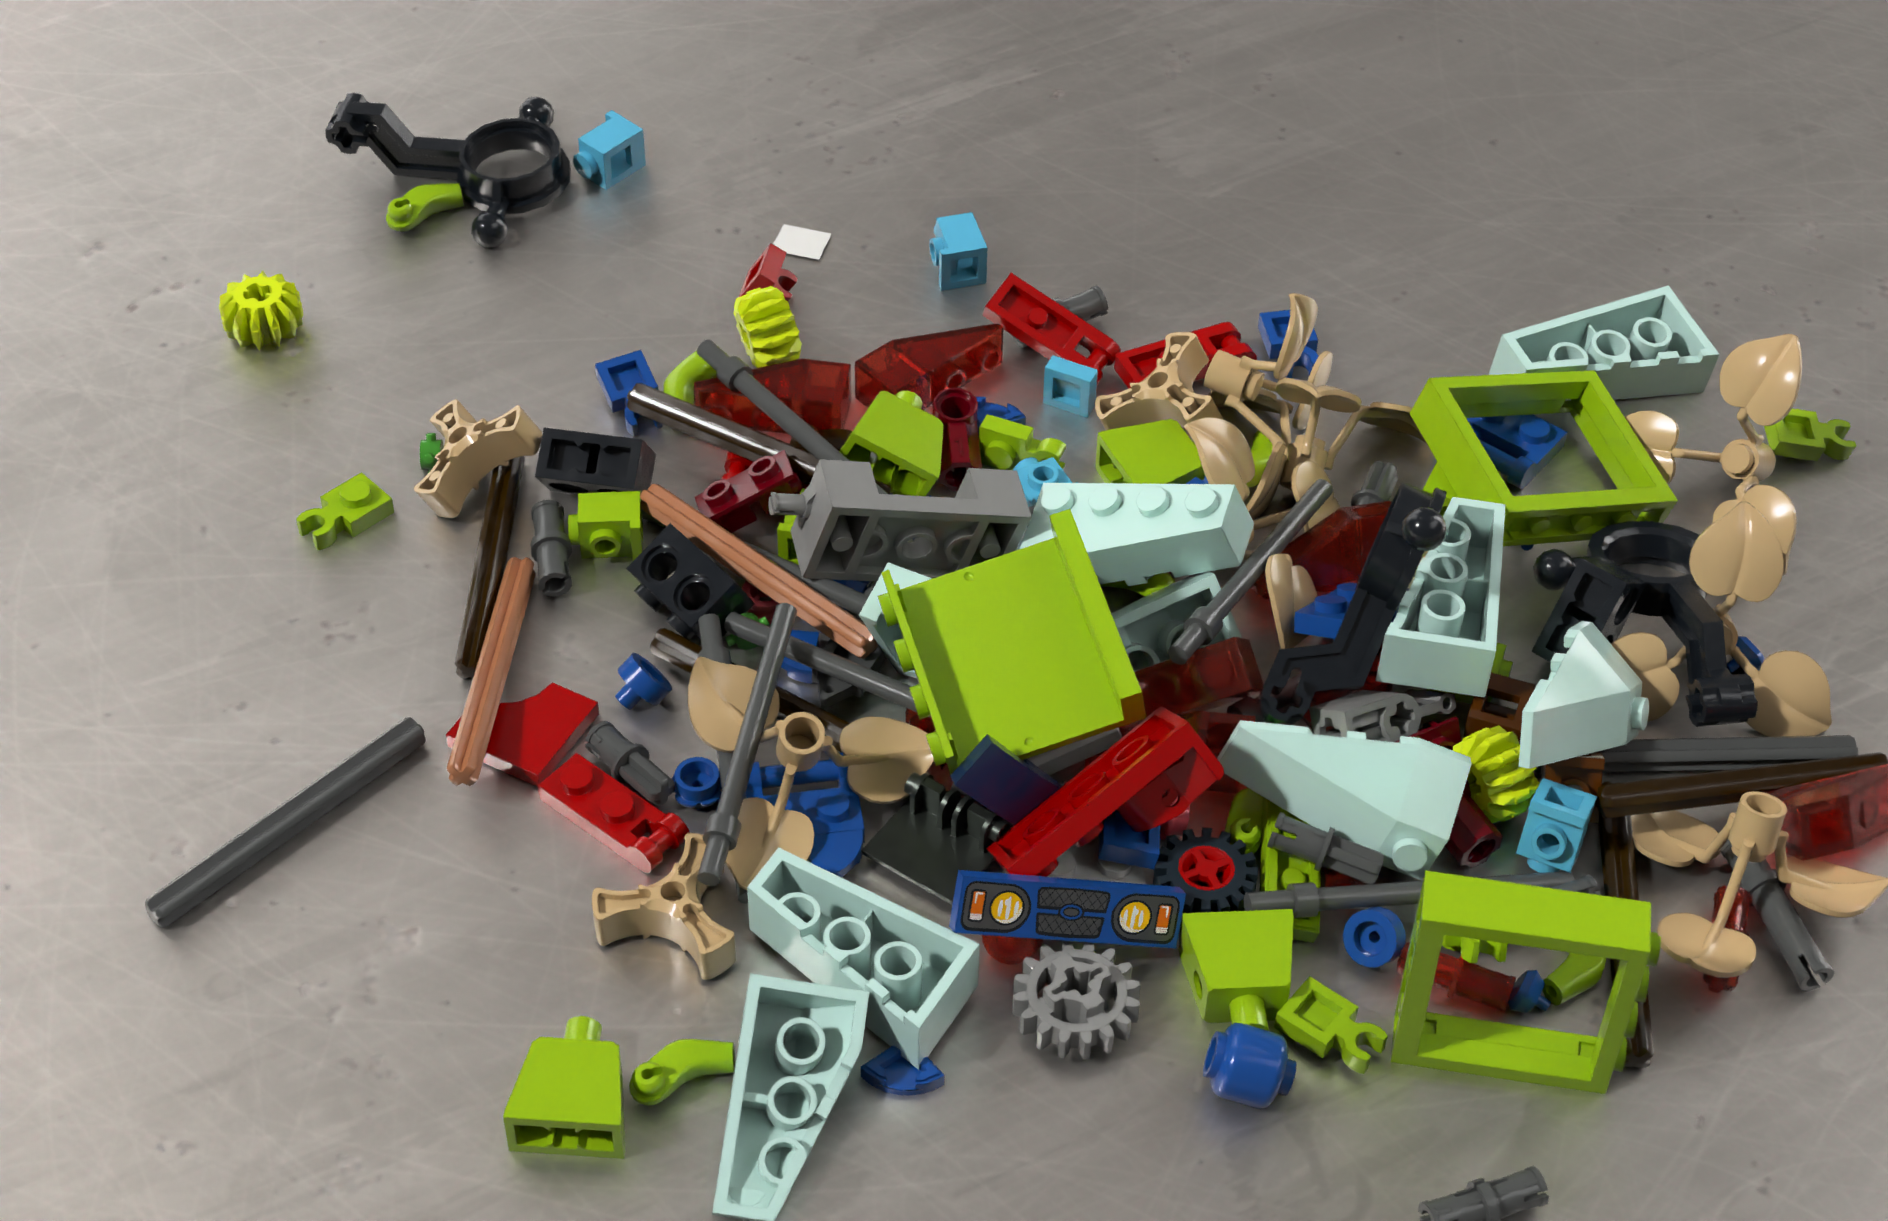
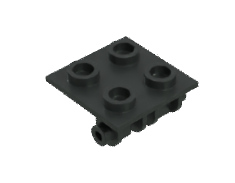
(936, 837)

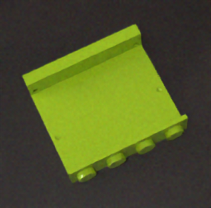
(1015, 651)

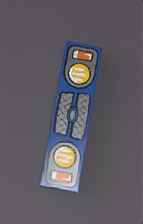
(1066, 909)

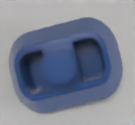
(1750, 652)
(1527, 993)

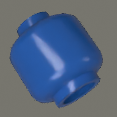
(1249, 1065)

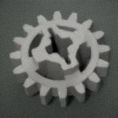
(1076, 999)

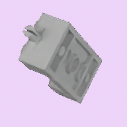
(853, 530)

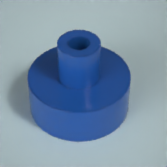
(642, 682)
(1374, 937)

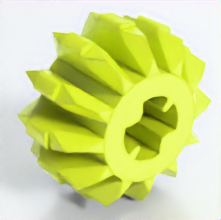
(261, 310)
(767, 327)
(1494, 777)

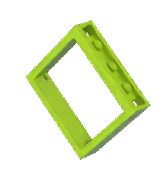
(1553, 517)
(1532, 919)

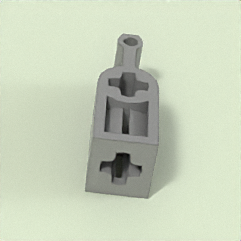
(1379, 713)

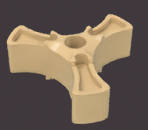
(1165, 392)
(472, 452)
(669, 911)

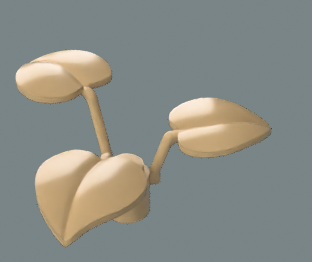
(1241, 380)
(1765, 383)
(1328, 397)
(1229, 460)
(1744, 560)
(875, 749)
(1754, 834)

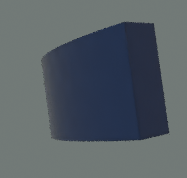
(1003, 780)

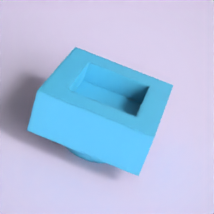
(1070, 386)

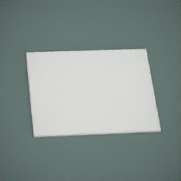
(802, 241)

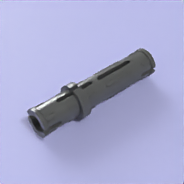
(1782, 921)

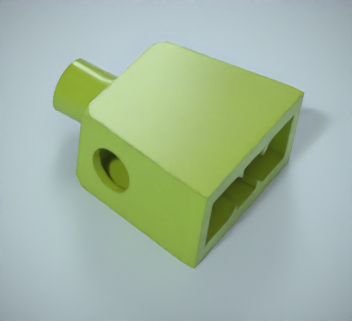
(899, 443)
(1148, 454)
(1238, 963)
(569, 1096)

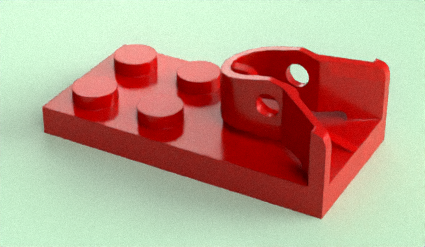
(1127, 778)

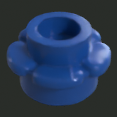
(697, 783)

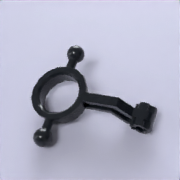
(458, 159)
(1408, 530)
(1714, 692)

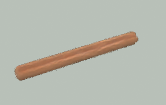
(759, 571)
(491, 672)

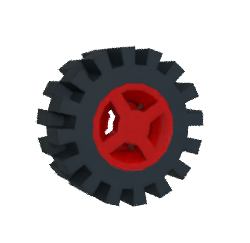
(1214, 863)

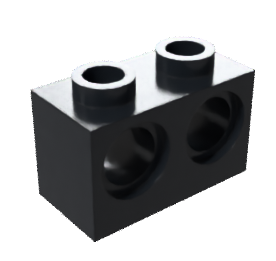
(593, 462)
(693, 583)
(1594, 594)

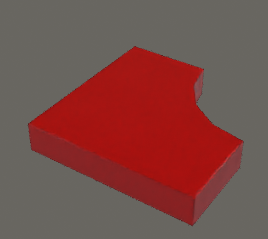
(536, 732)

